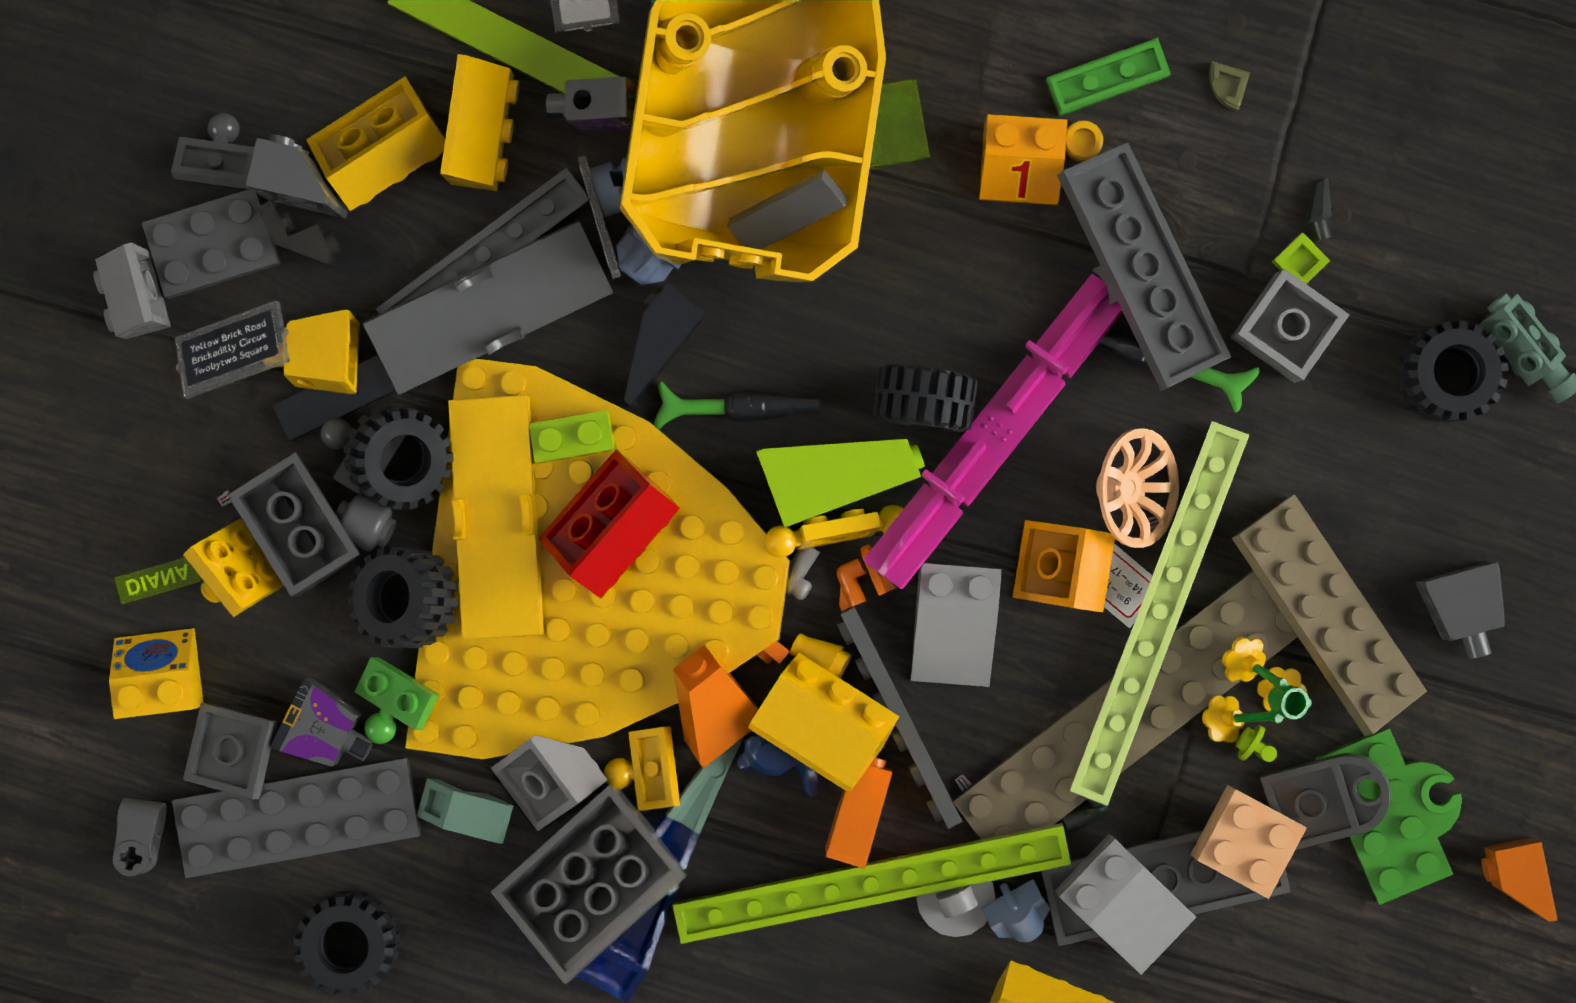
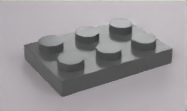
(210, 243)

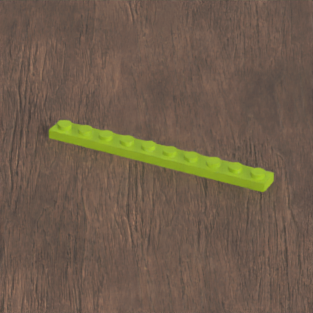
(876, 884)

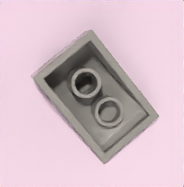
(955, 624)
(1124, 904)

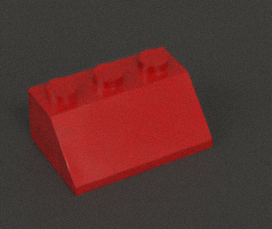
(608, 524)

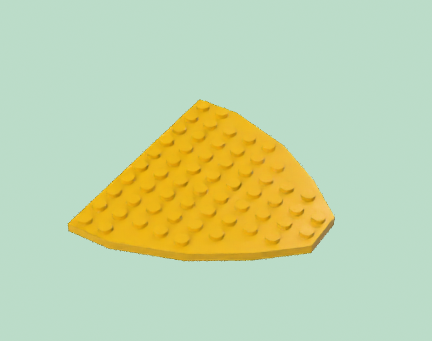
(612, 655)

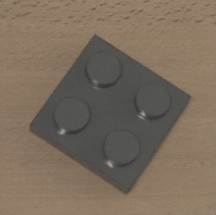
(230, 750)

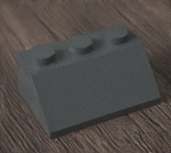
(291, 178)
(294, 525)

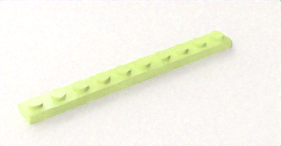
(1159, 613)

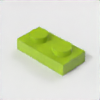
(572, 436)

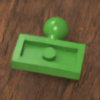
(396, 696)

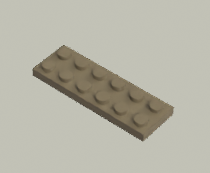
(1329, 615)

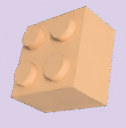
(1248, 841)

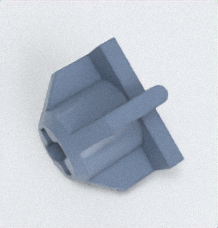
(639, 262)
(1018, 912)

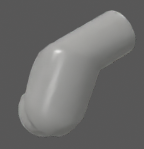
(798, 569)

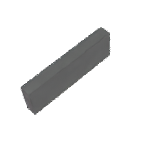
(788, 211)

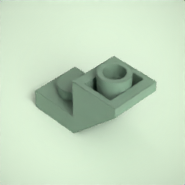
(465, 812)

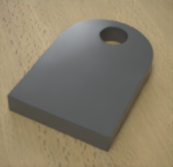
(1327, 796)

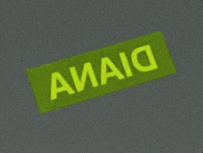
(156, 580)

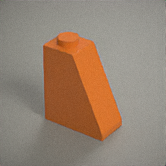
(711, 706)
(859, 816)

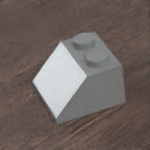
(131, 292)

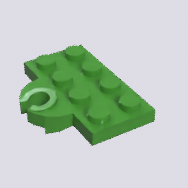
(1404, 846)

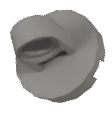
(956, 910)

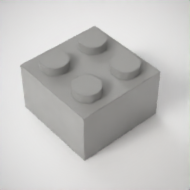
(1289, 326)

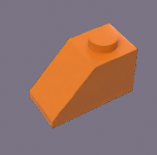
(1522, 874)

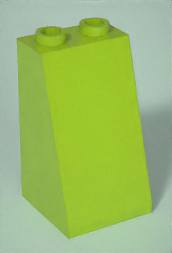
(828, 476)

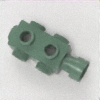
(1523, 348)

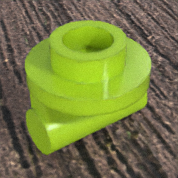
(1250, 741)

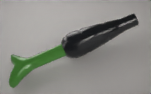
(1231, 383)
(737, 406)

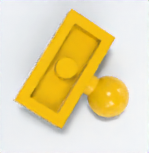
(651, 769)

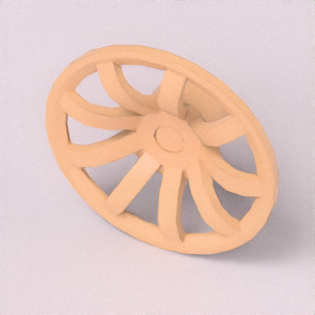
(1126, 488)

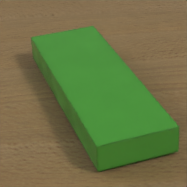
(1108, 77)

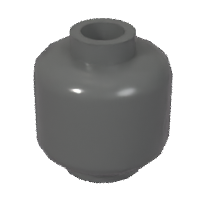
(366, 522)

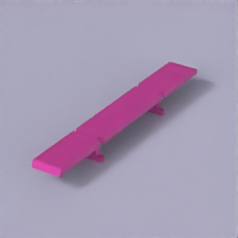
(994, 433)

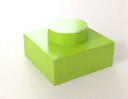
(1301, 259)

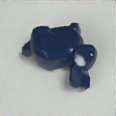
(772, 761)

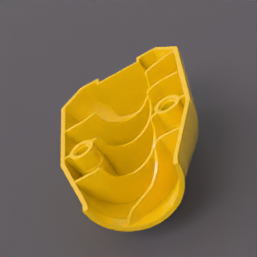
(747, 115)

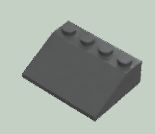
(589, 883)

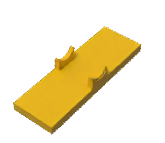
(495, 517)

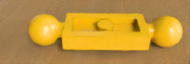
(817, 531)

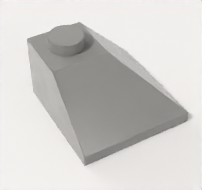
(548, 778)

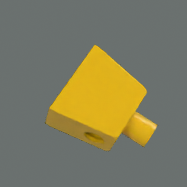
(323, 352)

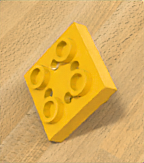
(229, 572)

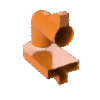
(850, 590)

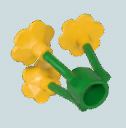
(1280, 689)

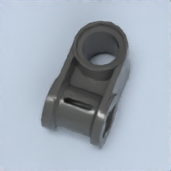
(138, 830)

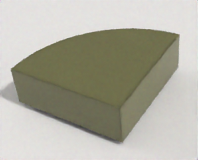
(1228, 84)

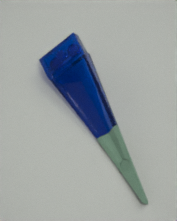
(629, 956)

